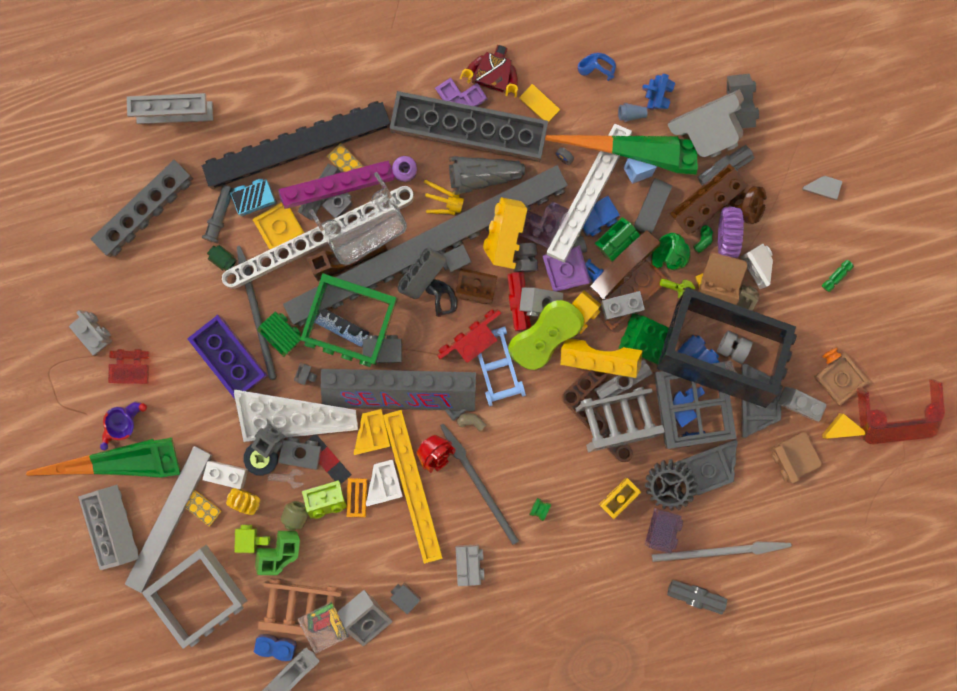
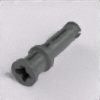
(215, 222)

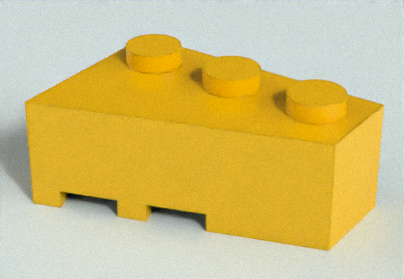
(504, 232)

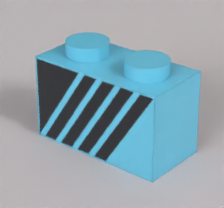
(253, 197)

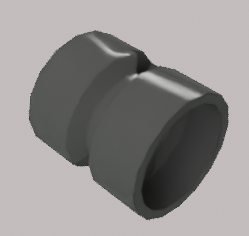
(525, 258)

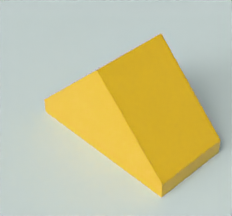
(842, 427)

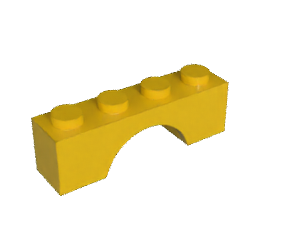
(619, 362)

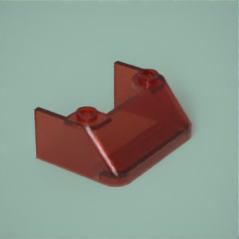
(880, 431)

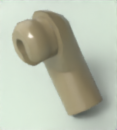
(470, 419)

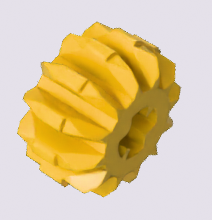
(243, 501)

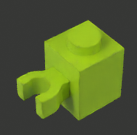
(247, 539)

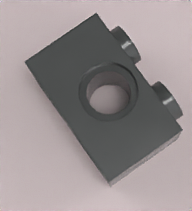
(289, 457)

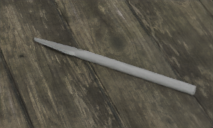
(756, 548)

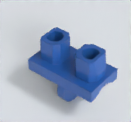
(656, 90)

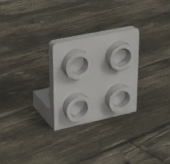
(90, 332)

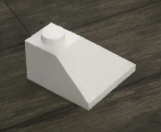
(759, 265)

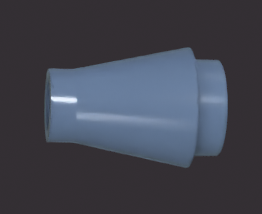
(631, 112)

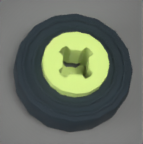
(262, 465)

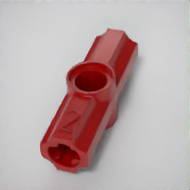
(520, 318)

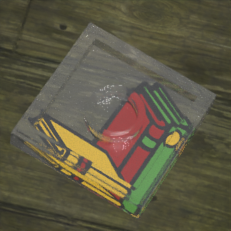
(323, 627)

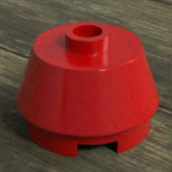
(434, 453)

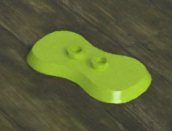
(555, 325)

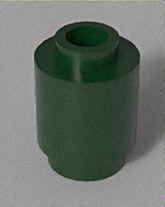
(221, 258)

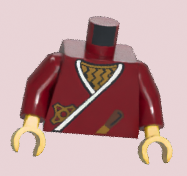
(493, 72)

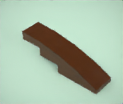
(624, 265)

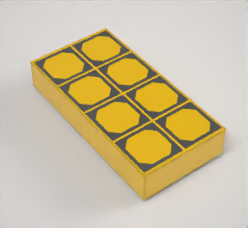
(343, 159)
(202, 508)

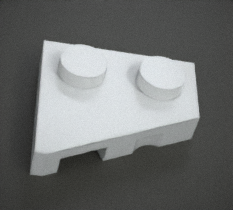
(383, 484)

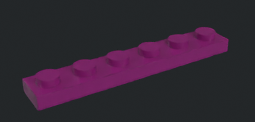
(335, 184)

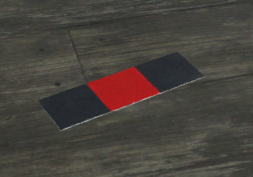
(330, 462)

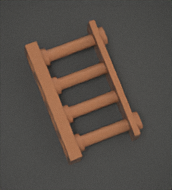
(288, 625)

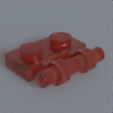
(128, 373)

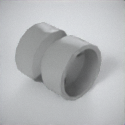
(741, 348)

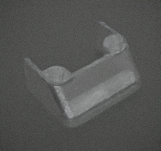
(366, 232)

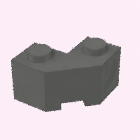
(748, 113)

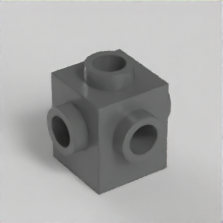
(268, 441)

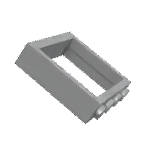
(221, 577)

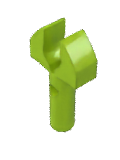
(677, 287)

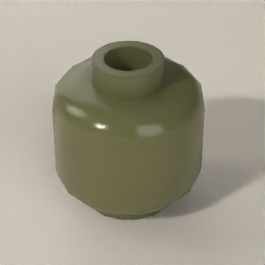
(294, 516)

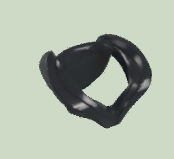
(438, 288)

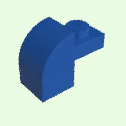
(684, 417)

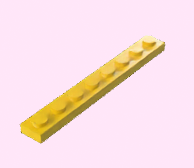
(412, 486)

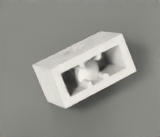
(225, 474)

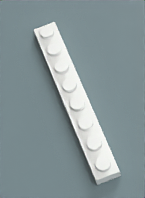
(585, 200)

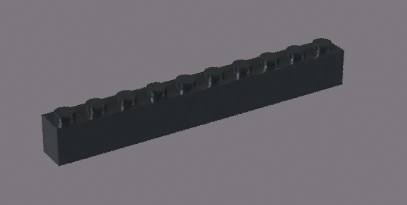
(295, 145)

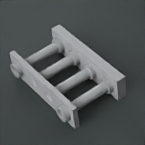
(170, 108)
(616, 437)

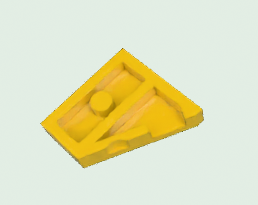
(372, 433)

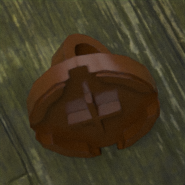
(752, 205)

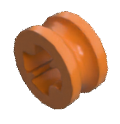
(831, 355)

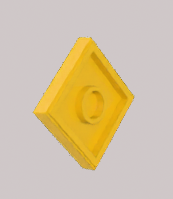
(278, 226)

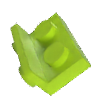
(324, 500)

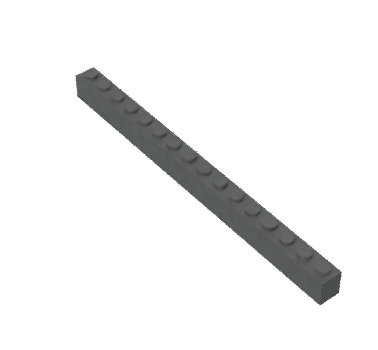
(438, 238)

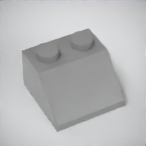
(364, 618)

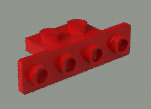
(473, 341)

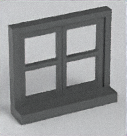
(668, 416)

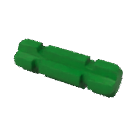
(837, 276)

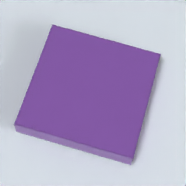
(568, 273)

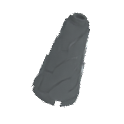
(478, 173)

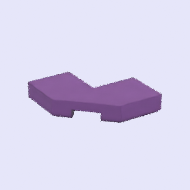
(449, 92)

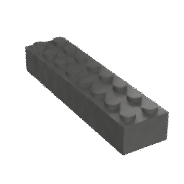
(468, 126)

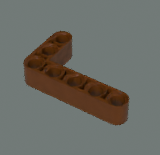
(580, 394)

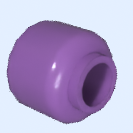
(402, 162)

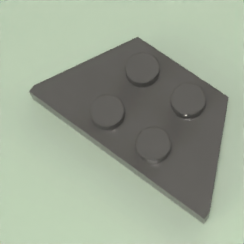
(753, 416)
(713, 467)

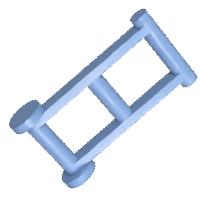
(497, 364)

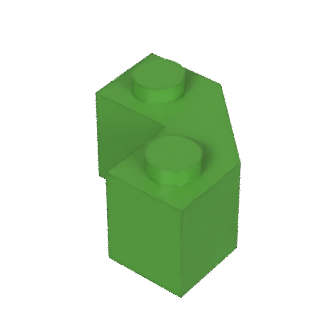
(272, 560)

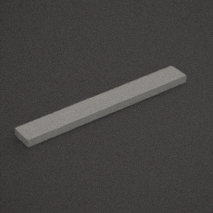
(168, 519)

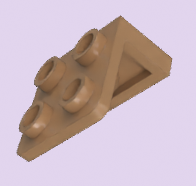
(723, 277)
(795, 457)

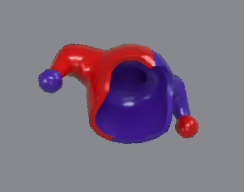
(120, 422)

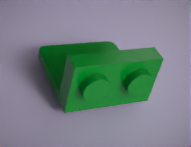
(645, 335)

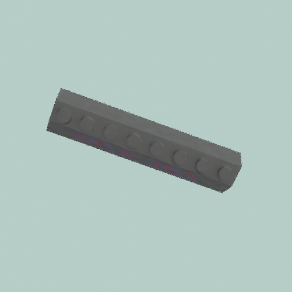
(398, 389)

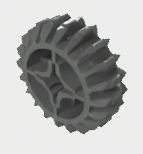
(663, 472)

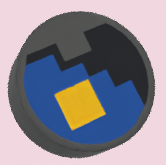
(564, 155)

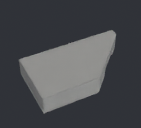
(824, 187)

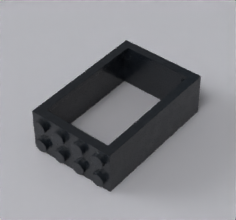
(718, 377)

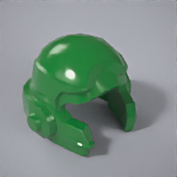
(671, 251)

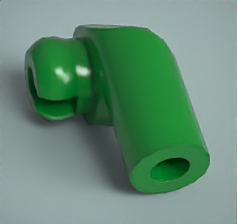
(706, 239)

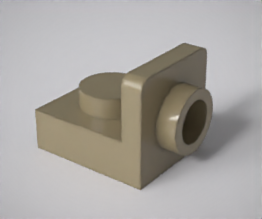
(748, 297)

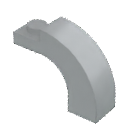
(293, 671)

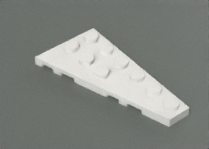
(290, 416)

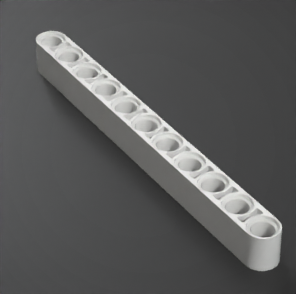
(311, 245)

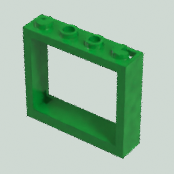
(356, 289)

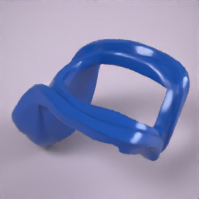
(590, 62)

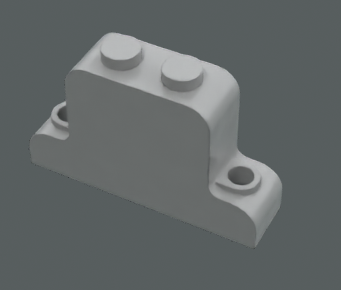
(712, 125)

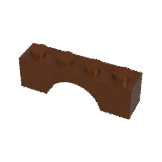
(327, 263)

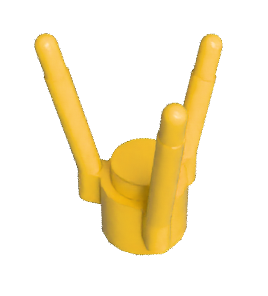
(453, 202)

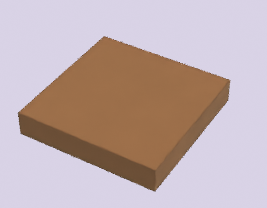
(841, 379)

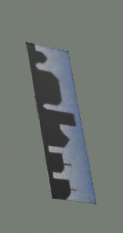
(342, 327)

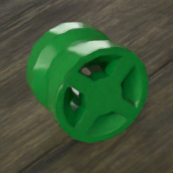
(540, 509)

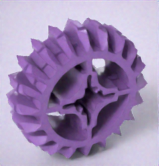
(730, 232)

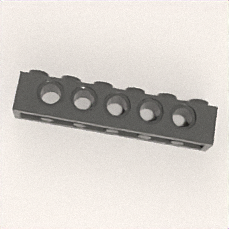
(103, 237)

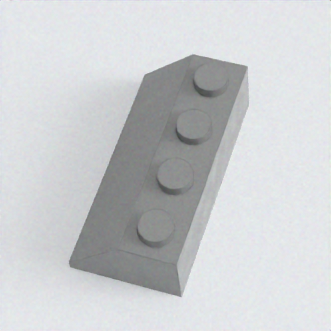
(108, 527)

